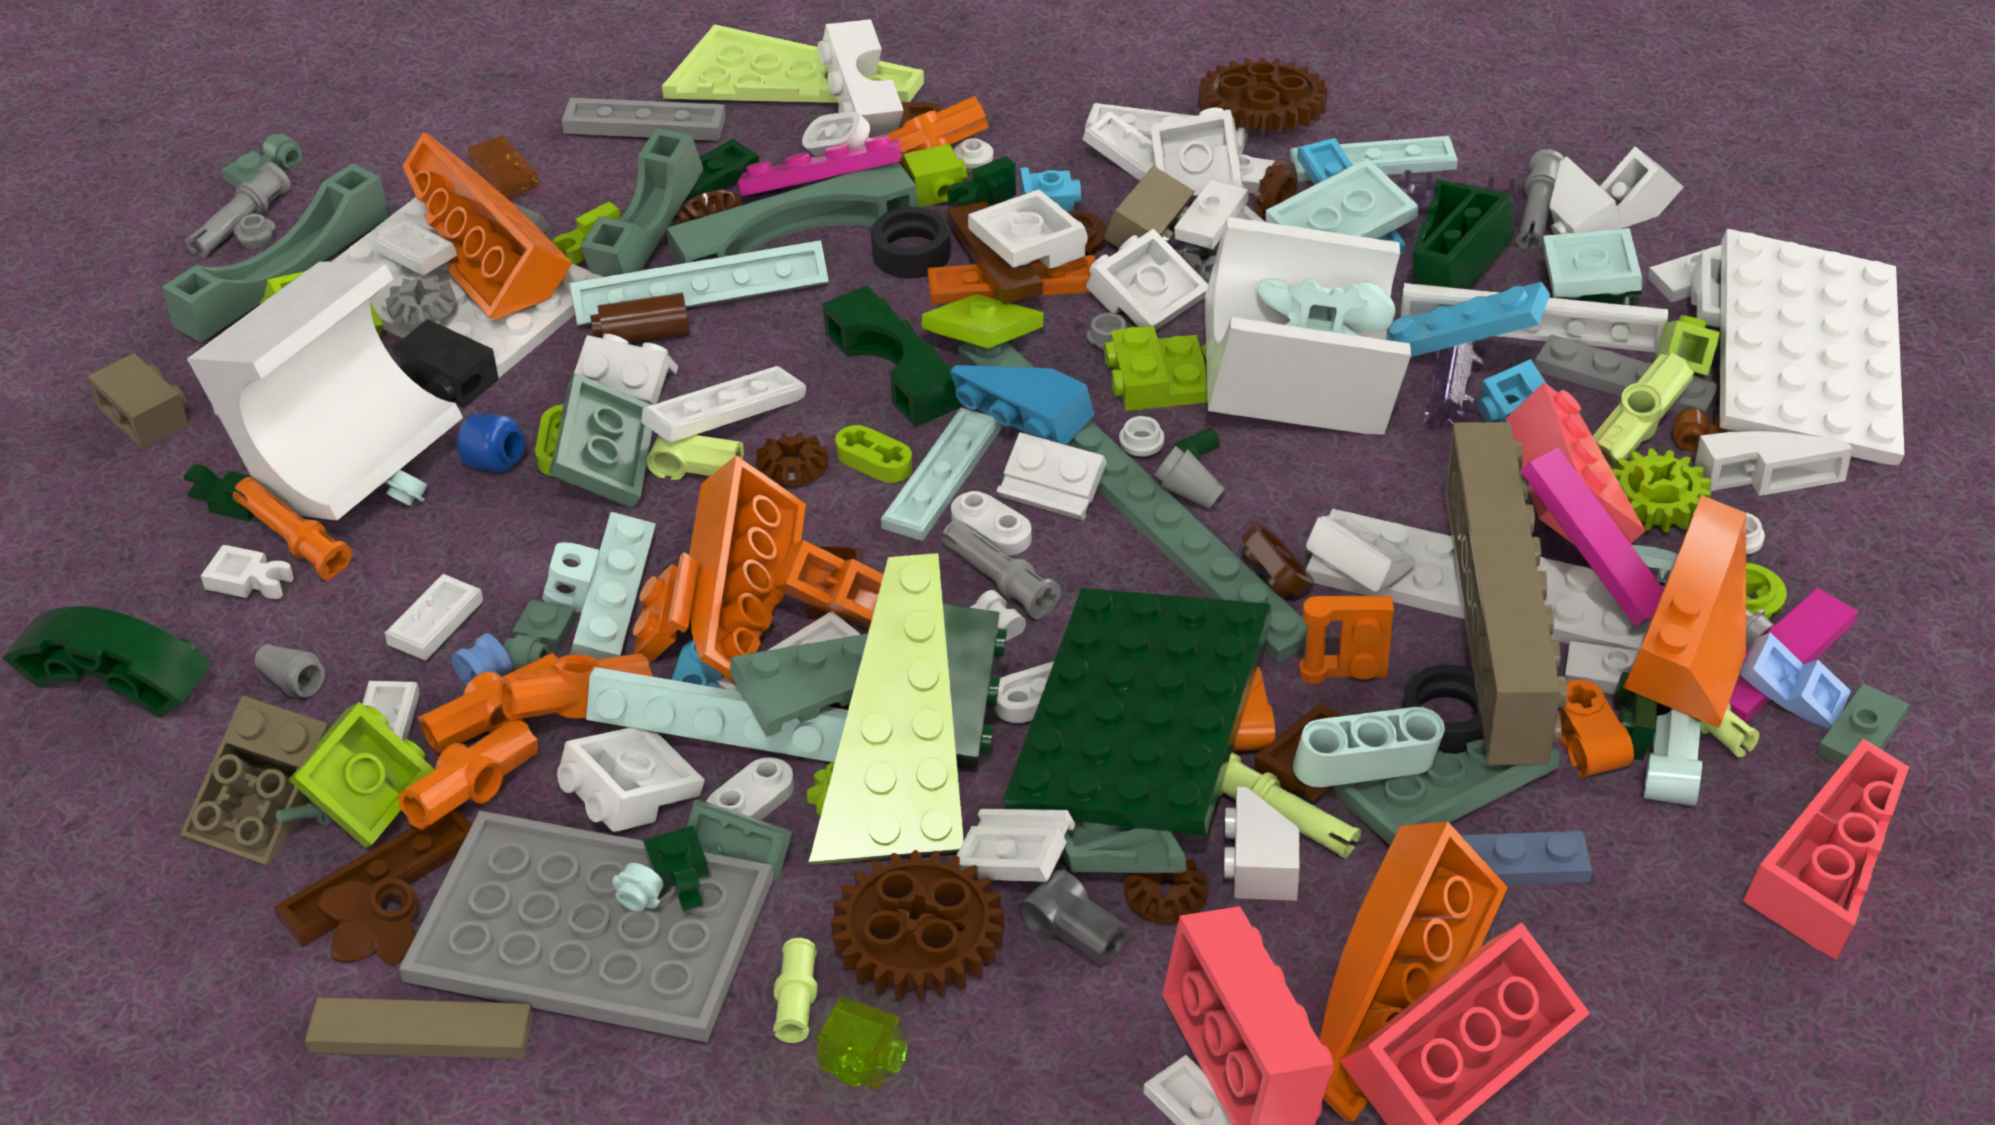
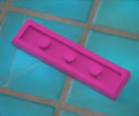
(1595, 535)
(1806, 634)

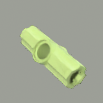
(1650, 395)

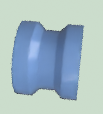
(484, 656)

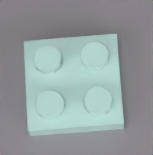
(1592, 263)

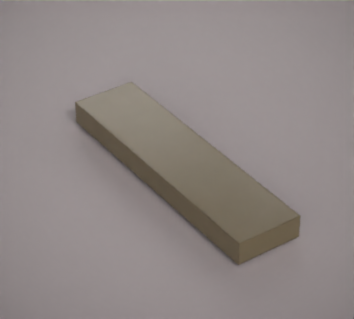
(419, 1028)

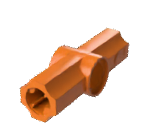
(941, 128)
(562, 687)
(473, 712)
(468, 773)

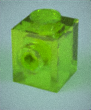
(861, 1044)

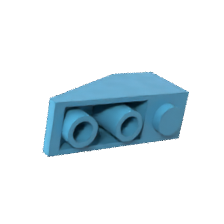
(1026, 398)

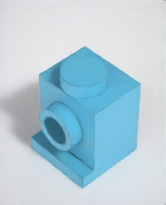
(1054, 184)
(1507, 390)

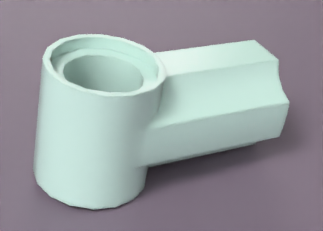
(1674, 766)

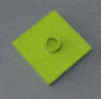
(982, 321)

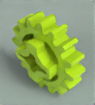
(1662, 488)

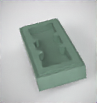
(1867, 716)
(739, 835)

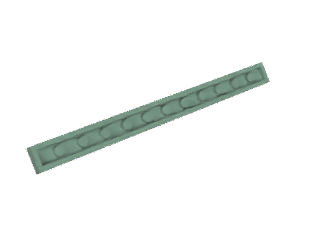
(1169, 524)

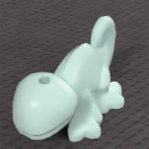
(1360, 305)

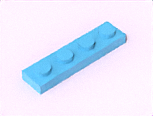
(1471, 320)

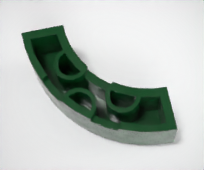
(111, 646)

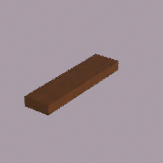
(1007, 282)
(402, 857)

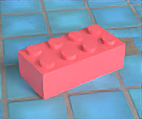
(1244, 1022)
(1466, 1034)

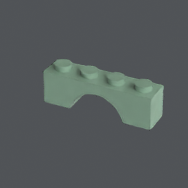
(665, 177)

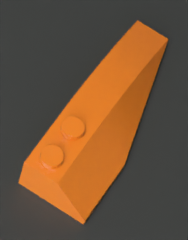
(500, 252)
(741, 542)
(1699, 622)
(1411, 931)

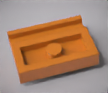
(665, 607)

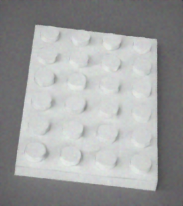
(508, 336)
(1810, 345)

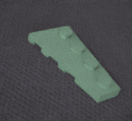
(798, 679)
(1441, 794)

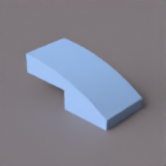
(1800, 688)

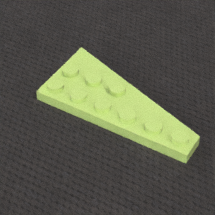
(766, 68)
(897, 751)

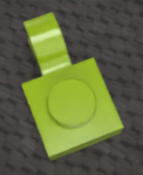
(571, 241)

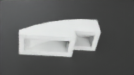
(1772, 460)

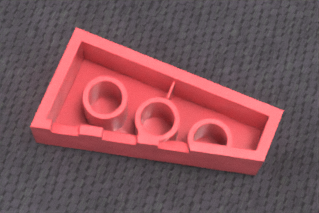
(1827, 857)

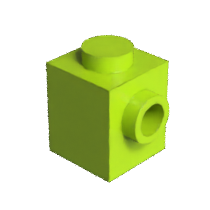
(934, 172)
(1689, 341)

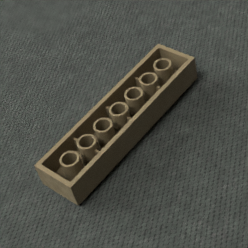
(1504, 596)

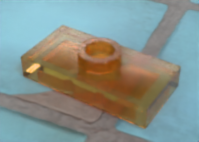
(503, 166)

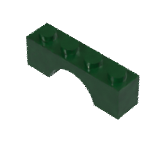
(868, 326)

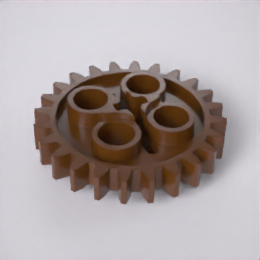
(1264, 94)
(917, 925)

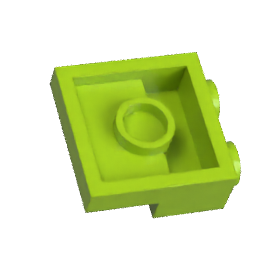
(1155, 370)
(360, 772)

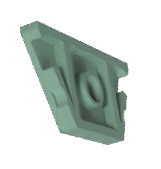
(1122, 850)

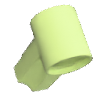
(691, 455)

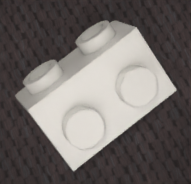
(625, 366)

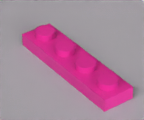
(803, 169)

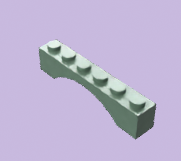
(843, 200)
(341, 211)

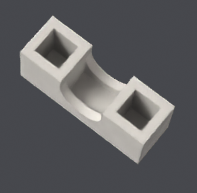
(849, 54)

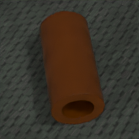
(642, 318)

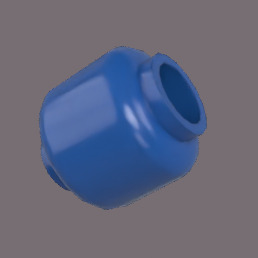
(490, 443)

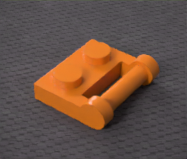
(1362, 637)

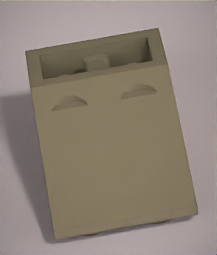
(252, 781)

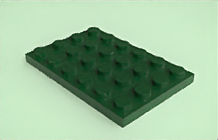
(1141, 710)

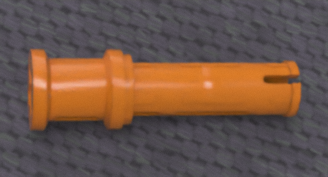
(304, 537)

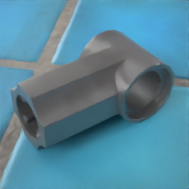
(1065, 911)

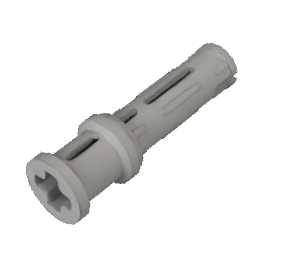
(1539, 190)
(248, 199)
(1013, 576)

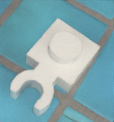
(242, 570)

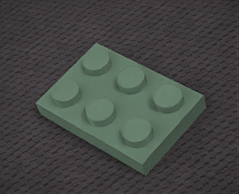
(602, 441)

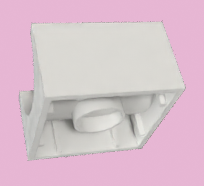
(1290, 371)
(317, 394)

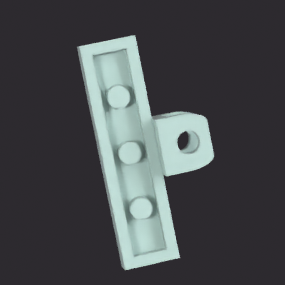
(603, 585)

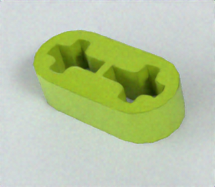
(872, 456)

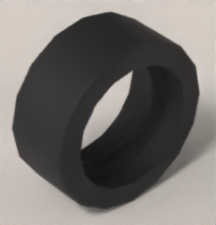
(914, 261)
(1448, 682)

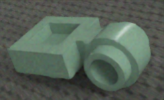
(277, 150)
(538, 630)

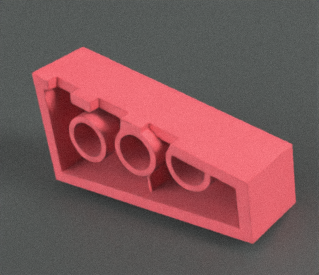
(1554, 421)

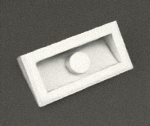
(1358, 552)

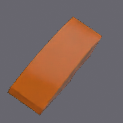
(830, 582)

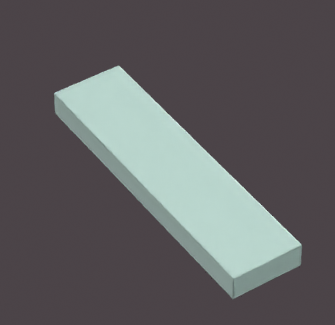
(1396, 155)
(940, 474)

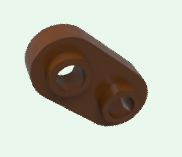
(1270, 552)

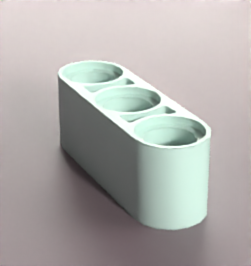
(1368, 746)

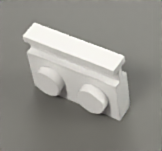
(1052, 476)
(1016, 843)

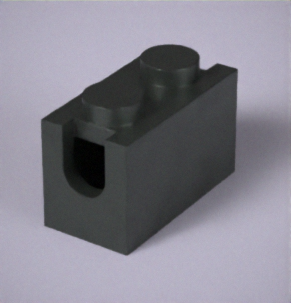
(447, 363)

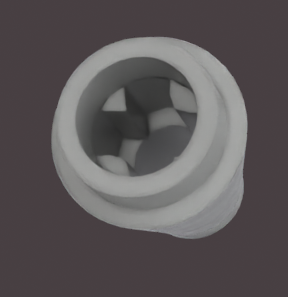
(1188, 478)
(291, 670)

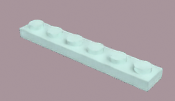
(709, 279)
(705, 714)

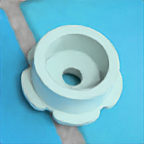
(405, 487)
(638, 887)

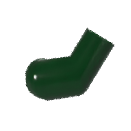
(1199, 443)

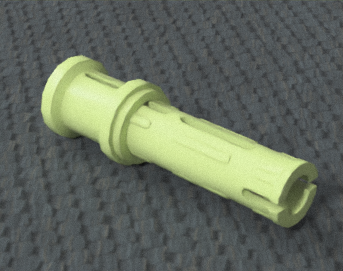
(1308, 818)

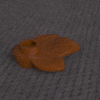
(365, 925)

